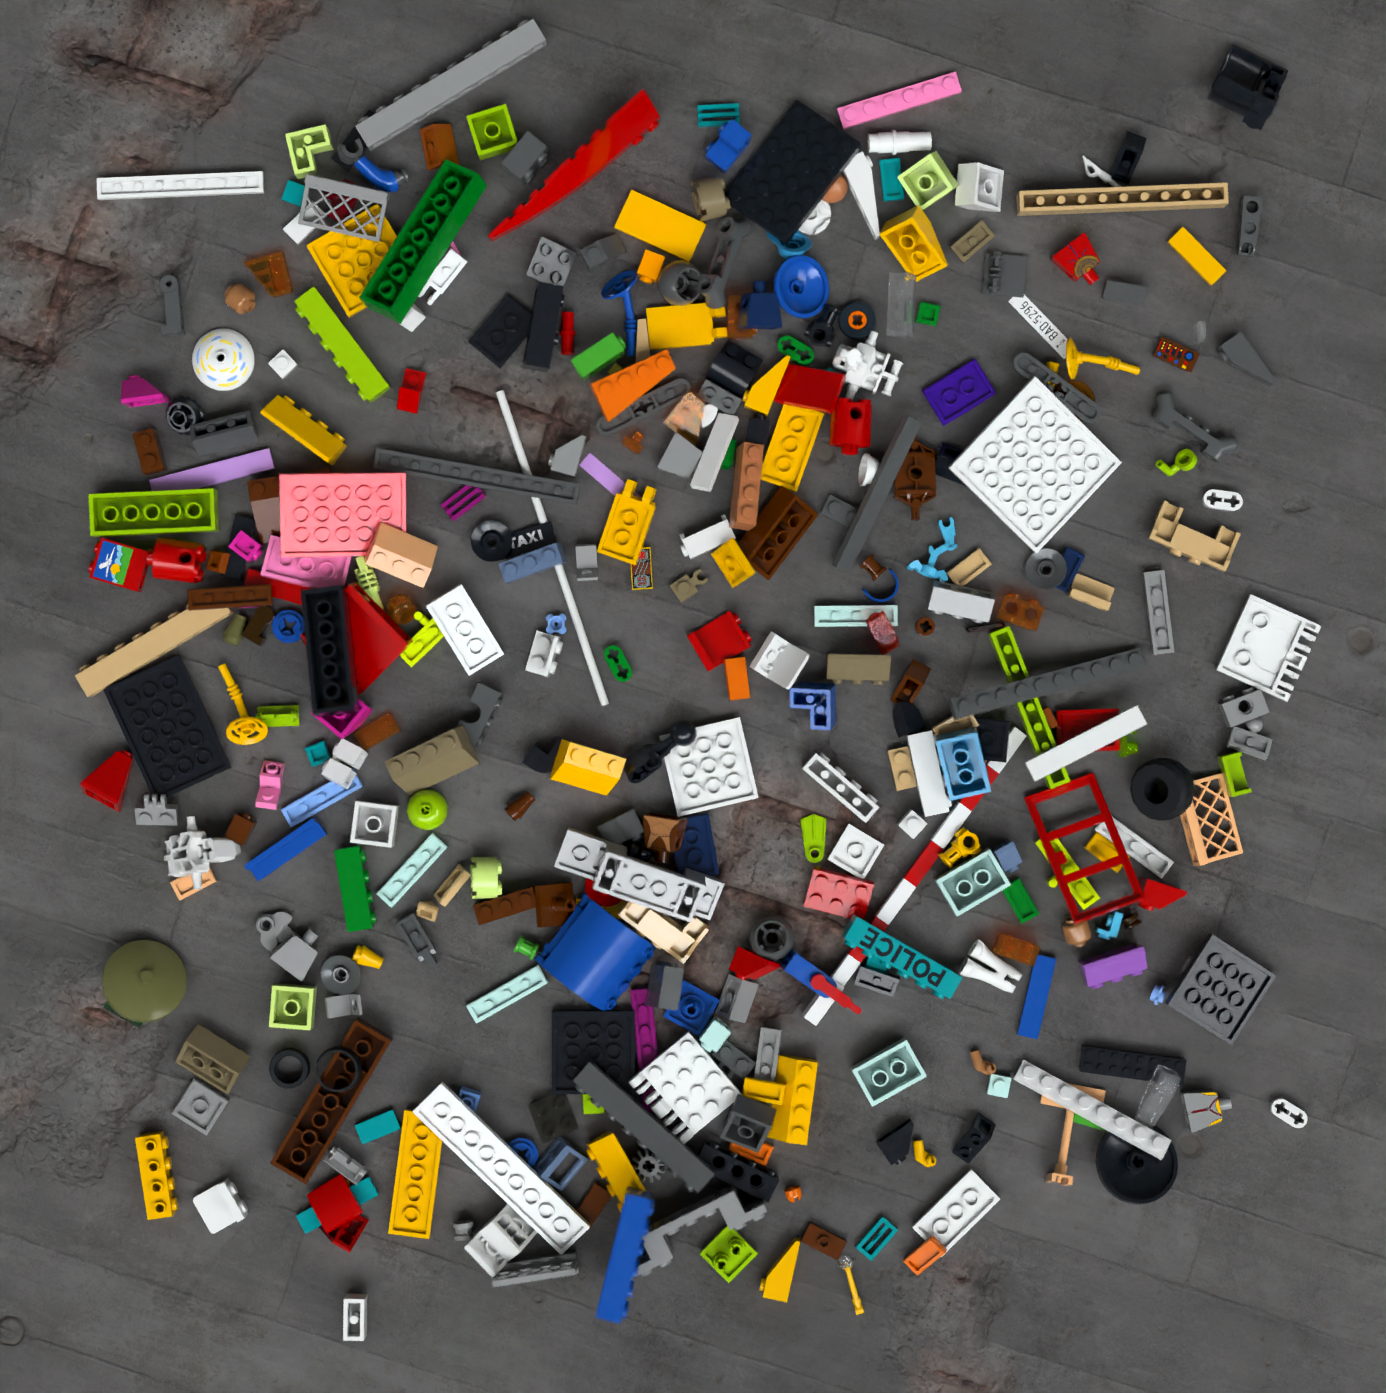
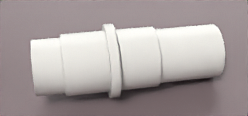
(897, 142)

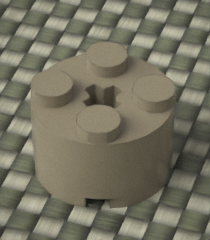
(709, 197)

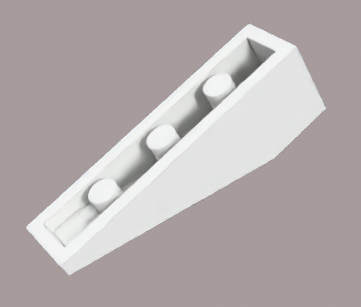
(860, 182)

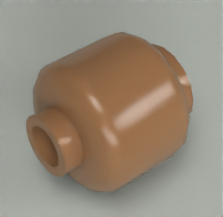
(240, 298)
(1076, 934)

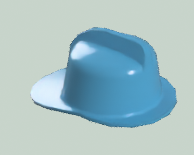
(795, 247)

